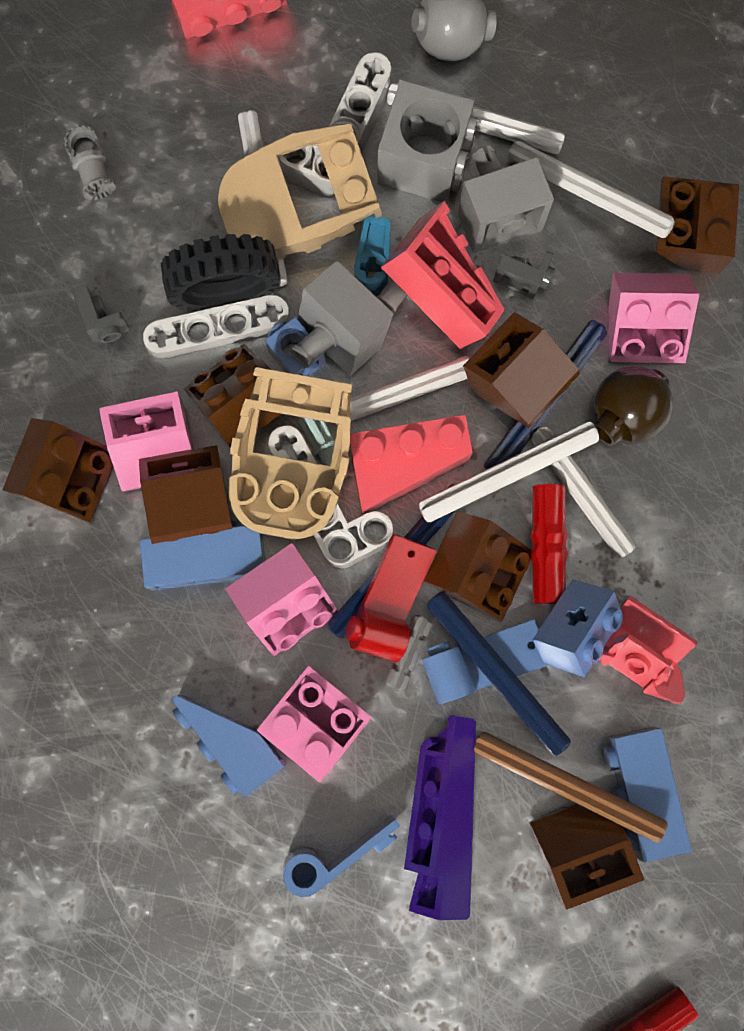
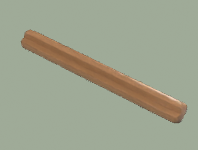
(571, 787)

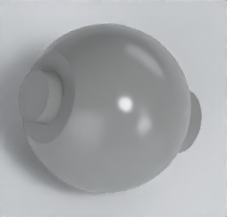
(453, 27)

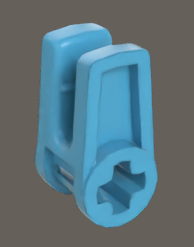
(373, 253)

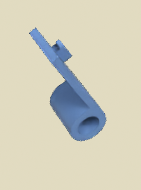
(456, 675)
(307, 873)

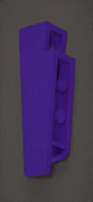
(443, 823)

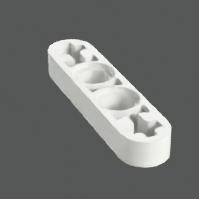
(215, 319)

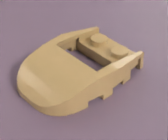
(258, 201)
(282, 493)

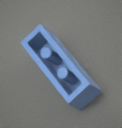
(201, 558)
(648, 782)

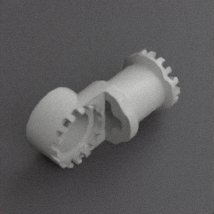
(89, 163)

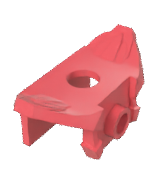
(648, 651)

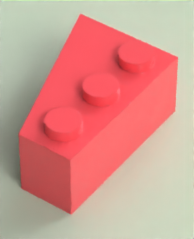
(203, 16)
(443, 280)
(406, 457)

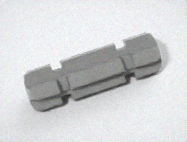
(398, 677)

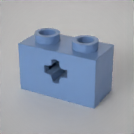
(578, 628)

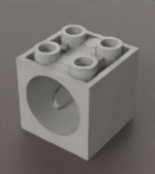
(420, 113)

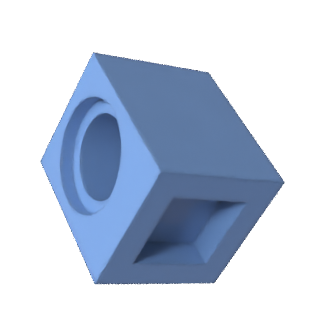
(282, 335)

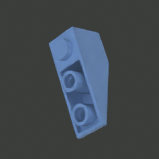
(237, 747)

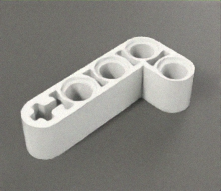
(372, 68)
(337, 527)

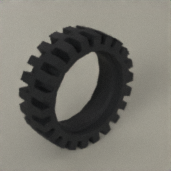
(220, 272)

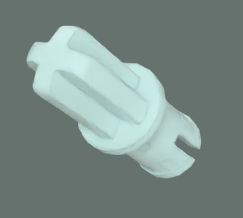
(321, 441)

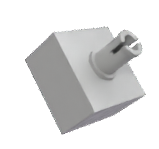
(503, 201)
(340, 320)

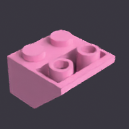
(651, 317)
(144, 430)
(282, 600)
(314, 724)

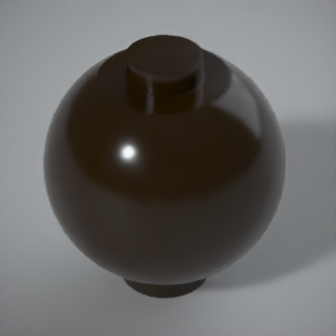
(632, 405)

